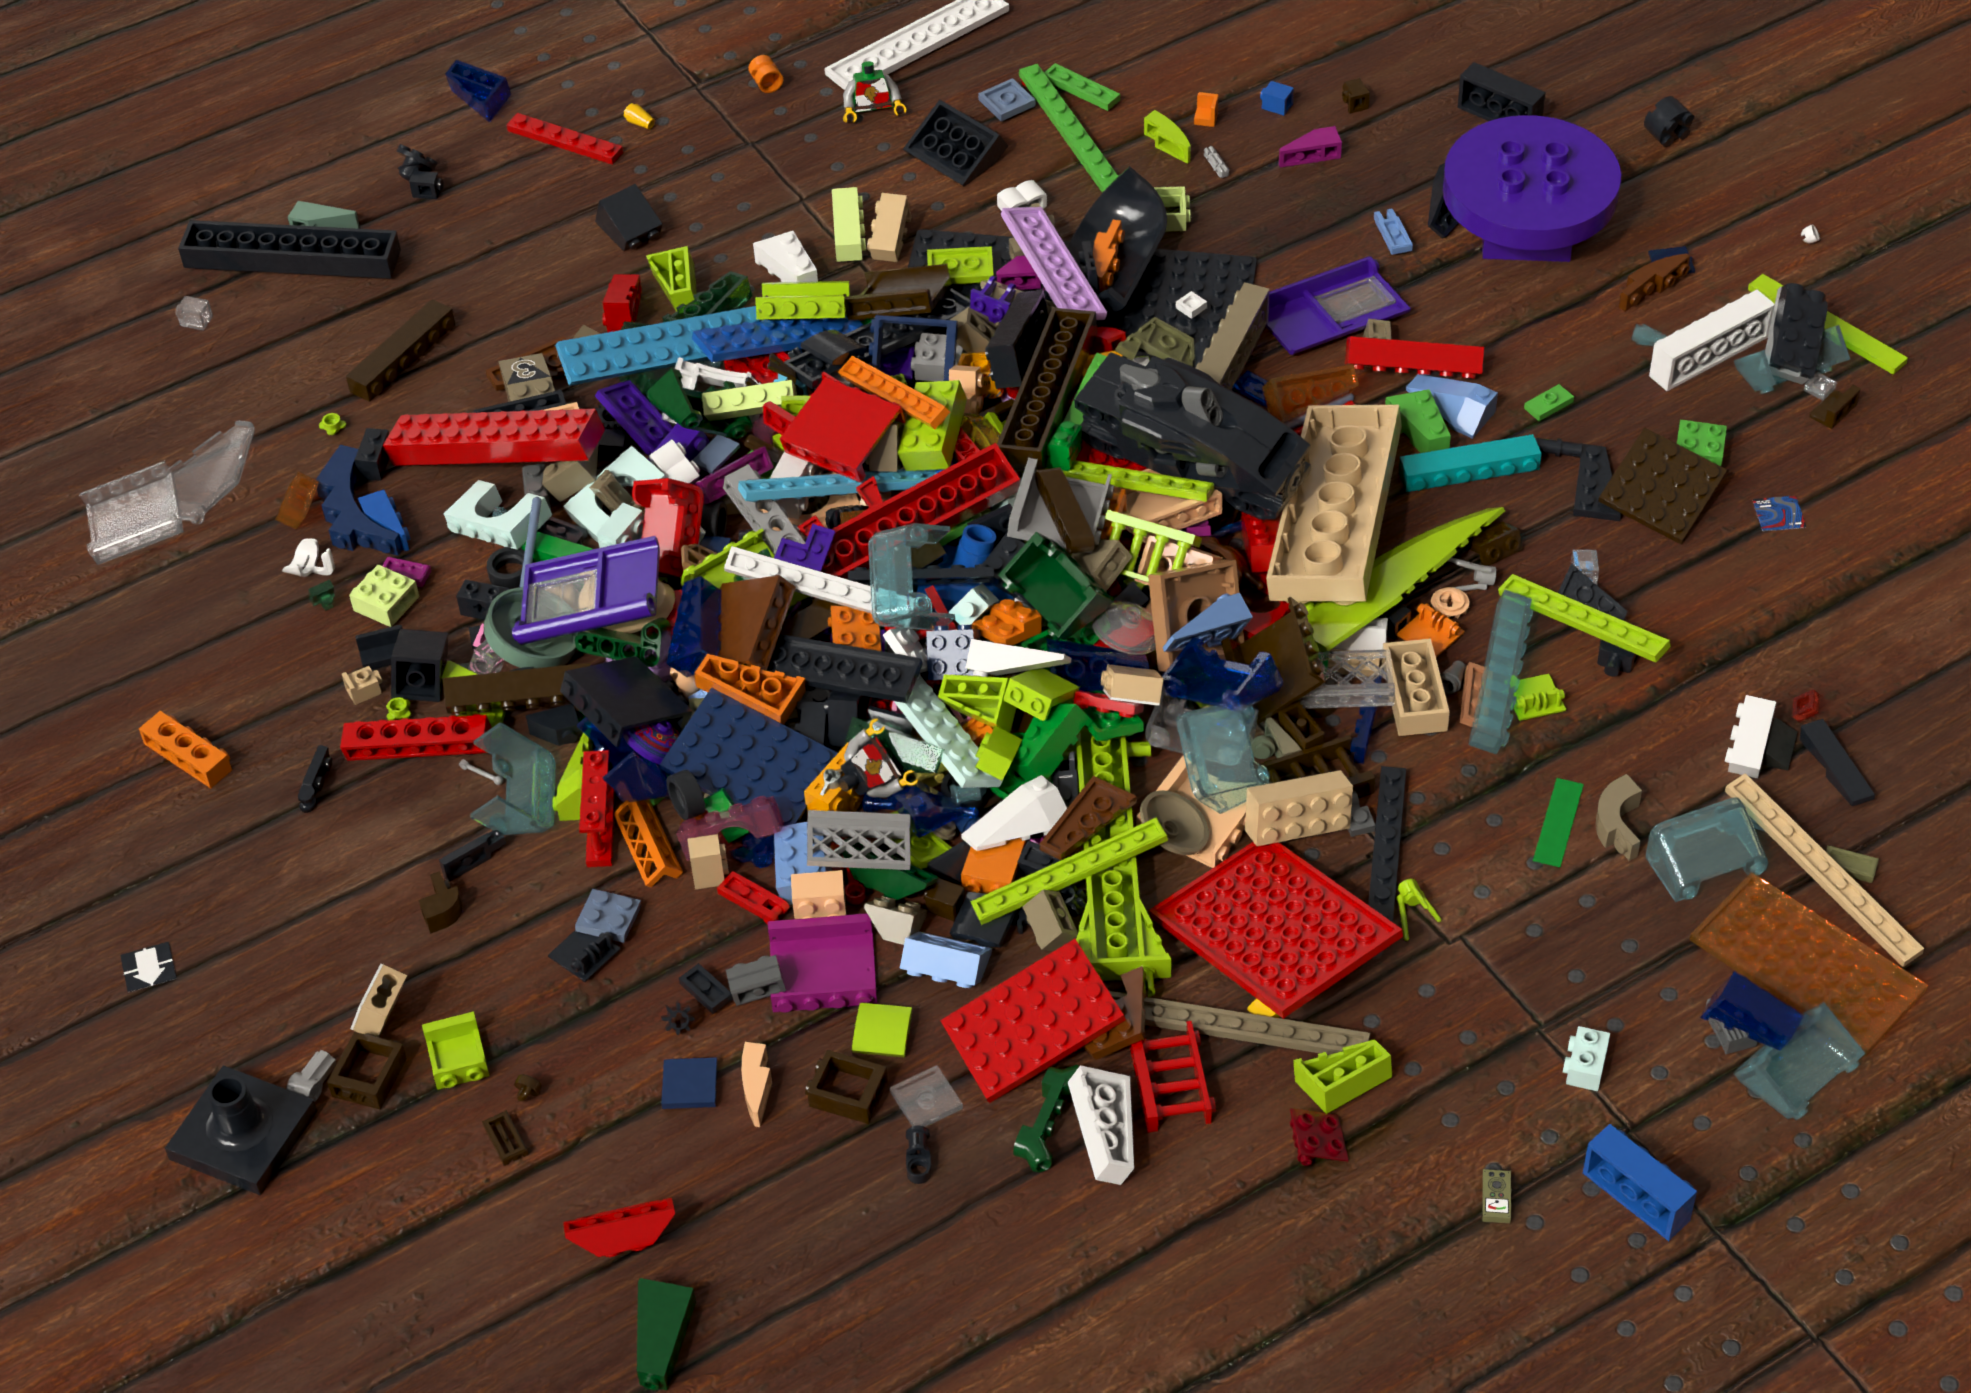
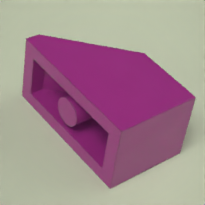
(1019, 273)

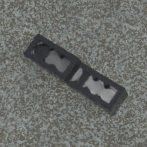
(1839, 767)

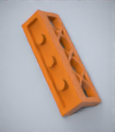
(653, 836)

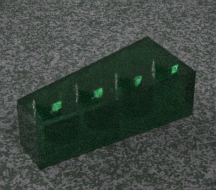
(725, 294)

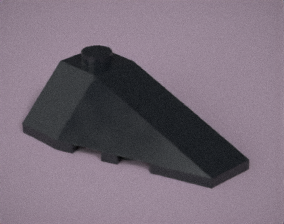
(1440, 218)

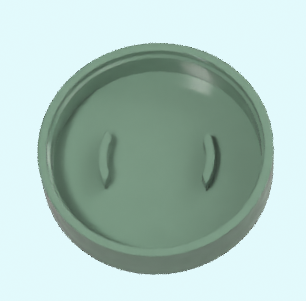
(498, 625)

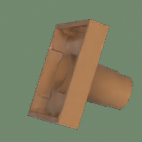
(1184, 594)

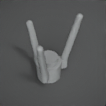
(1483, 574)

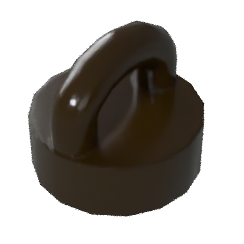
(527, 1086)

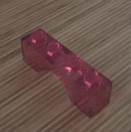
(758, 817)

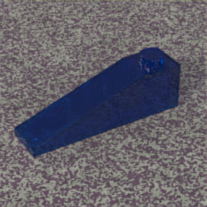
(926, 807)

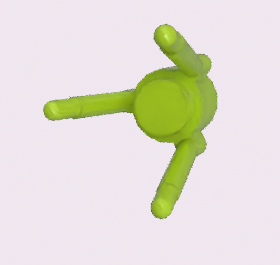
(1412, 895)

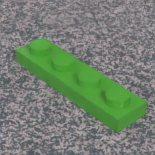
(1082, 87)

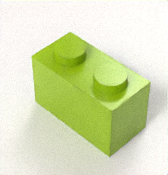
(997, 752)

